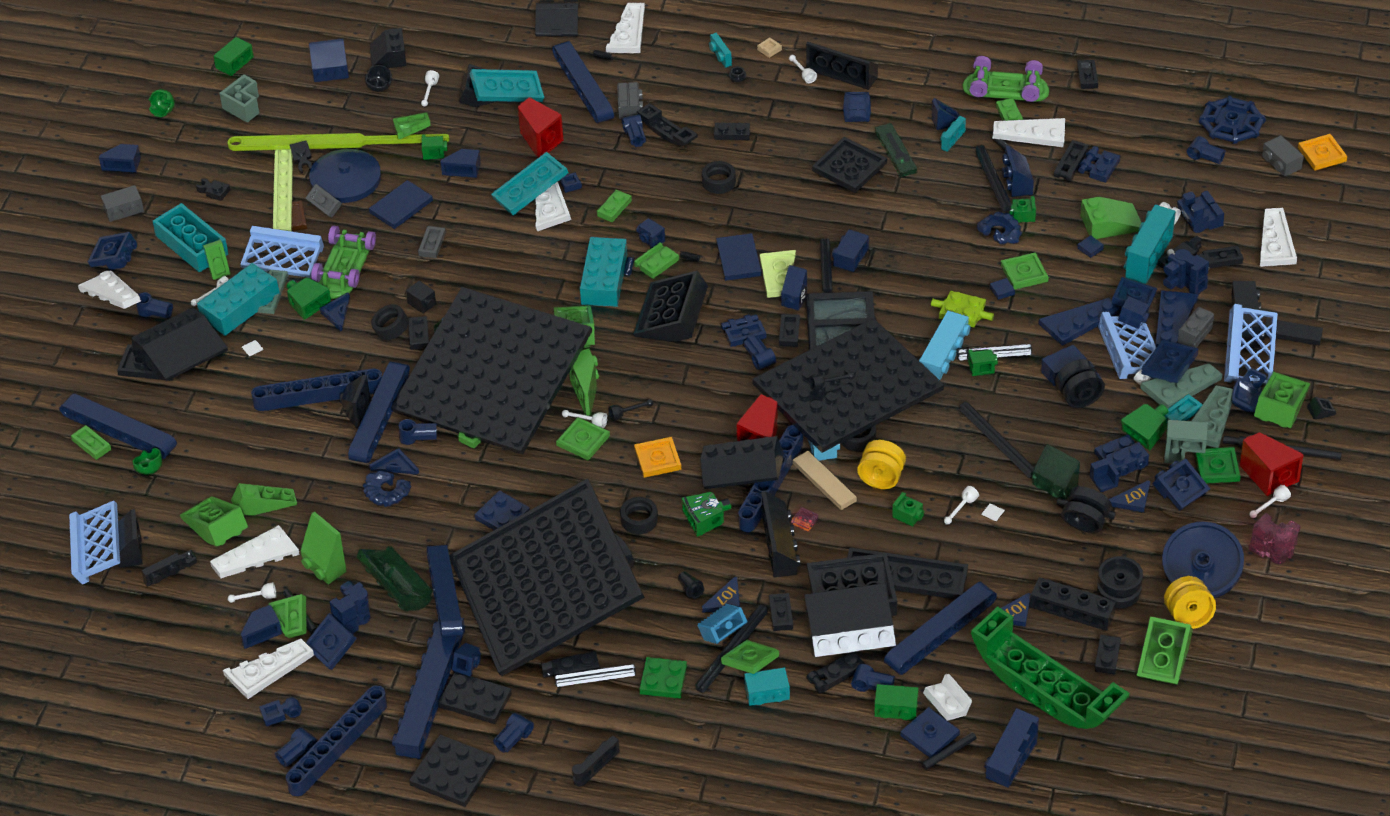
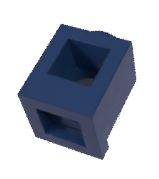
(651, 232)
(466, 659)

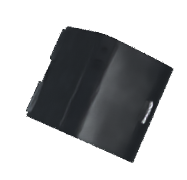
(557, 18)

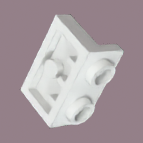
(948, 698)

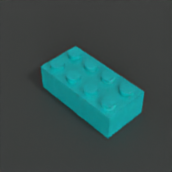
(186, 235)
(1149, 244)
(603, 271)
(238, 298)

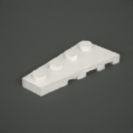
(261, 549)

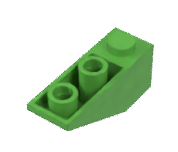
(262, 499)

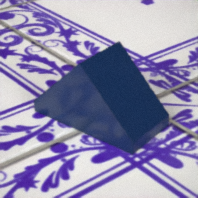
(943, 114)

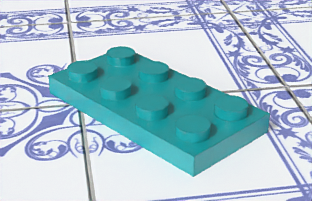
(506, 85)
(529, 183)

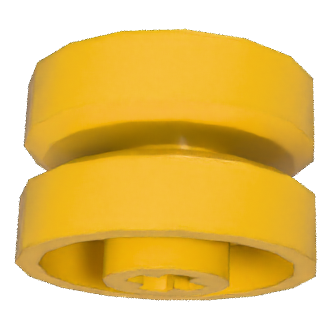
(881, 464)
(1190, 601)

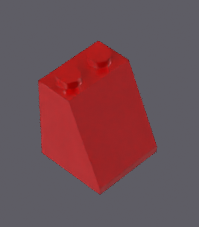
(540, 126)
(759, 420)
(1270, 462)

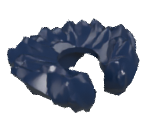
(1005, 220)
(385, 498)

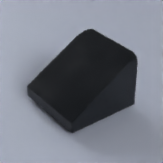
(1320, 408)

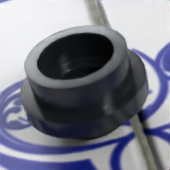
(737, 74)

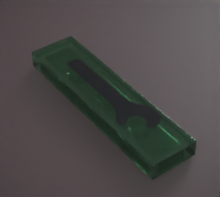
(896, 150)

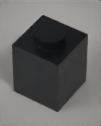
(421, 297)

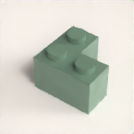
(241, 98)
(1184, 437)

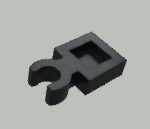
(301, 154)
(215, 190)

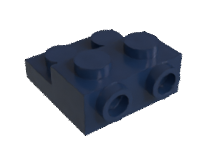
(113, 251)
(1124, 454)
(1180, 484)

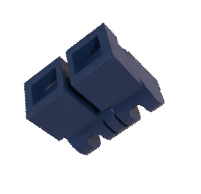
(1201, 211)
(1186, 271)
(353, 608)

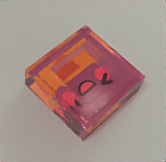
(804, 519)

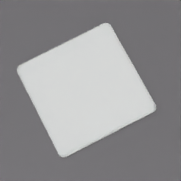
(252, 348)
(993, 512)

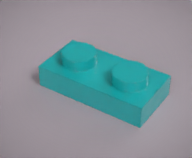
(720, 49)
(955, 131)
(1183, 409)

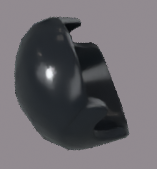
(378, 78)

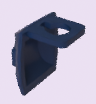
(857, 107)
(1245, 393)

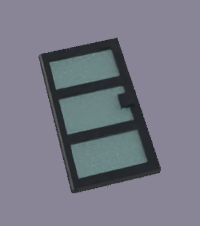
(836, 313)

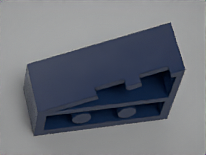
(1013, 748)

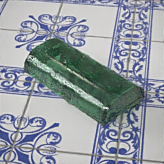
(396, 578)

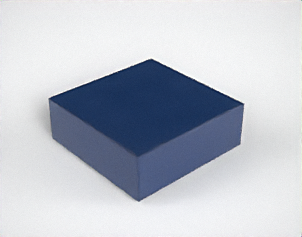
(570, 182)
(1090, 246)
(1002, 288)

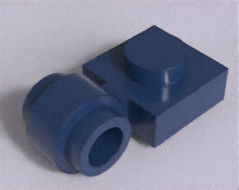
(275, 712)

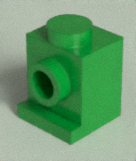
(433, 147)
(1024, 209)
(982, 362)
(907, 510)

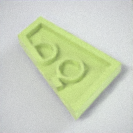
(774, 270)

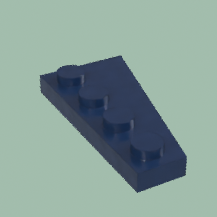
(1173, 313)
(1077, 321)

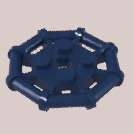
(1222, 119)

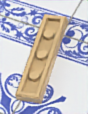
(824, 480)

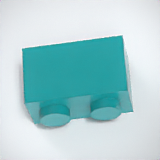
(767, 686)

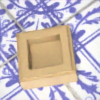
(769, 47)

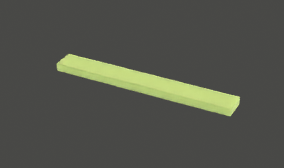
(283, 190)

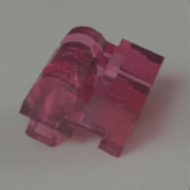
(1274, 540)

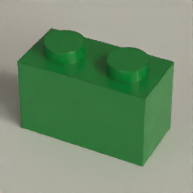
(233, 56)
(896, 702)

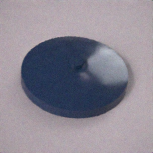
(346, 174)
(1205, 553)

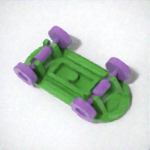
(1005, 84)
(344, 261)

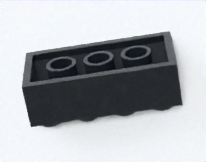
(841, 66)
(741, 462)
(779, 536)

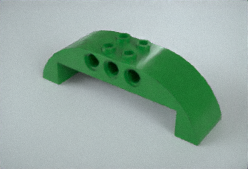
(1041, 677)

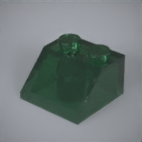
(1056, 472)

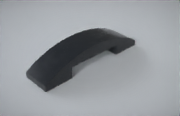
(664, 128)

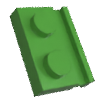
(656, 260)

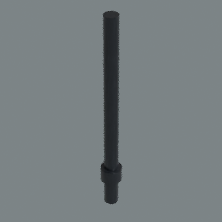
(1304, 450)

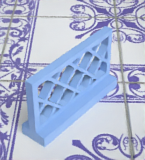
(285, 240)
(1235, 339)
(1117, 346)
(81, 545)

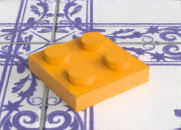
(1322, 152)
(657, 457)

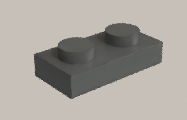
(323, 200)
(432, 242)

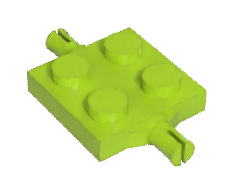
(964, 305)

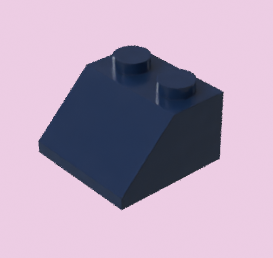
(328, 60)

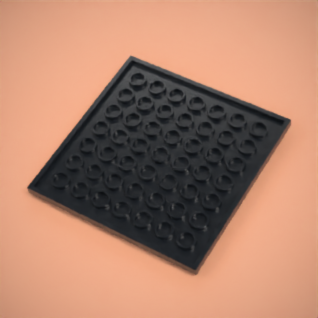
(492, 370)
(545, 577)

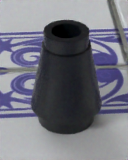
(692, 586)

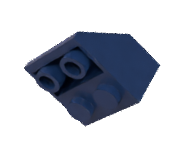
(1017, 173)

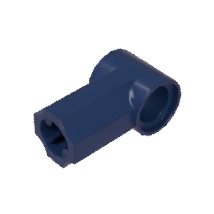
(633, 127)
(1202, 149)
(150, 306)
(761, 356)
(410, 431)
(867, 678)
(516, 728)
(299, 743)

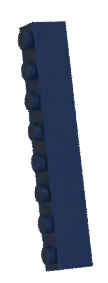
(425, 694)

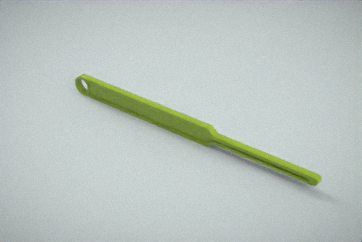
(320, 141)

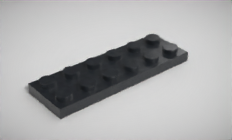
(923, 574)

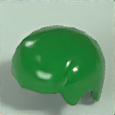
(161, 103)
(148, 462)

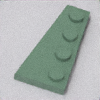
(1191, 383)
(1215, 413)

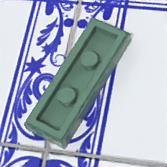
(281, 277)

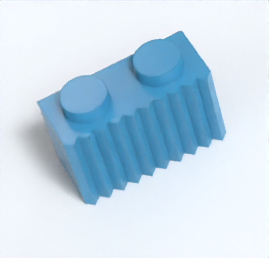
(722, 623)

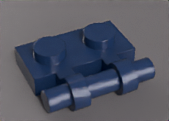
(1104, 164)
(739, 329)

